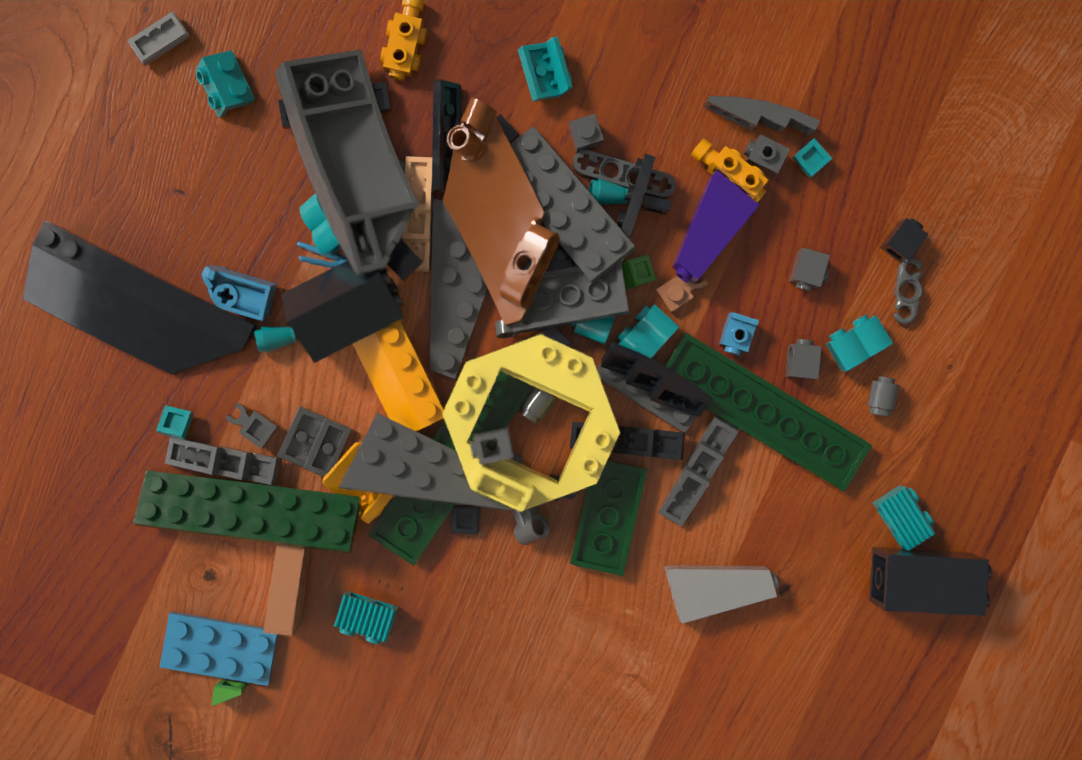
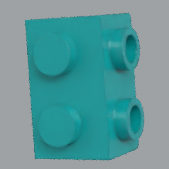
(545, 70)
(223, 82)

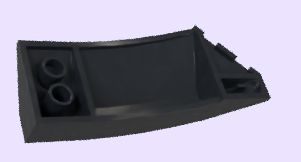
(128, 304)

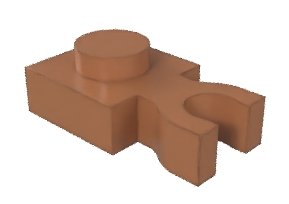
(677, 292)

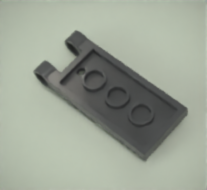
(569, 299)

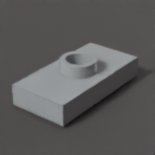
(158, 38)

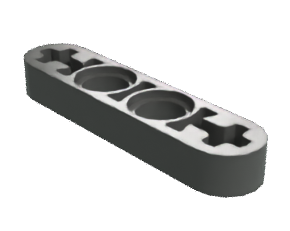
(625, 169)

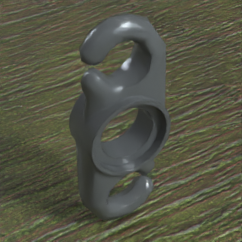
(912, 303)

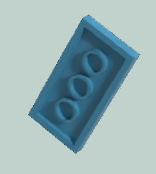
(218, 648)

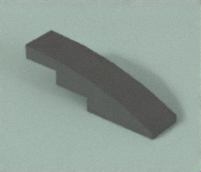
(749, 112)
(223, 461)
(698, 470)

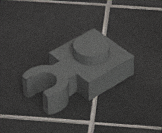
(255, 427)

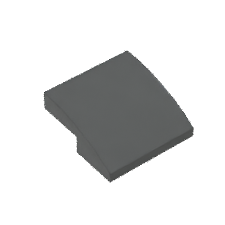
(314, 441)

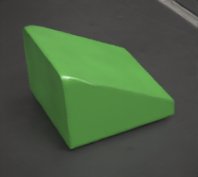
(638, 272)
(226, 690)

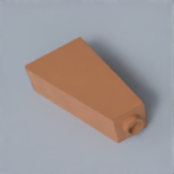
(287, 590)

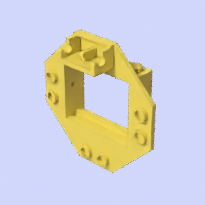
(557, 372)

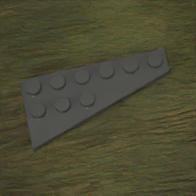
(455, 294)
(411, 466)

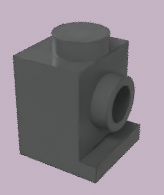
(502, 452)

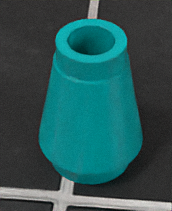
(607, 192)
(273, 338)

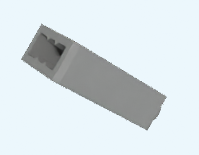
(715, 589)

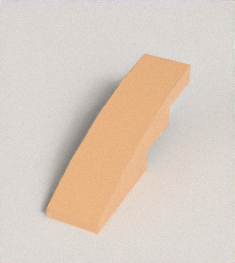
(418, 231)

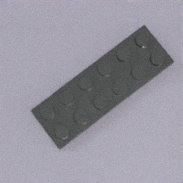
(570, 209)

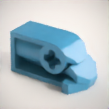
(251, 295)

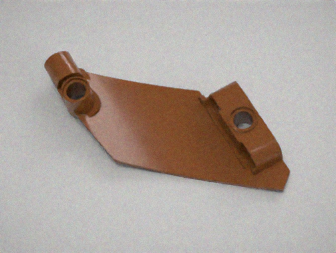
(497, 211)

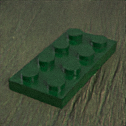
(609, 519)

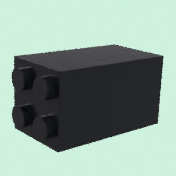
(341, 308)
(929, 581)

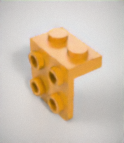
(371, 503)

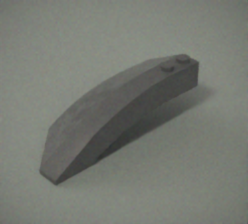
(334, 127)

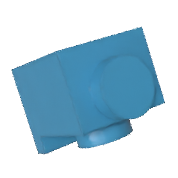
(737, 322)

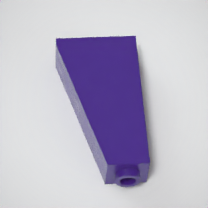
(714, 223)

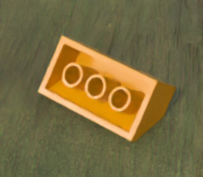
(400, 377)

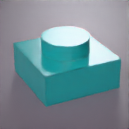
(811, 158)
(175, 422)

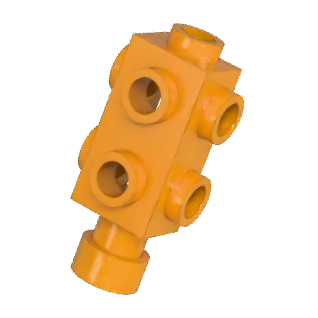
(404, 42)
(733, 166)

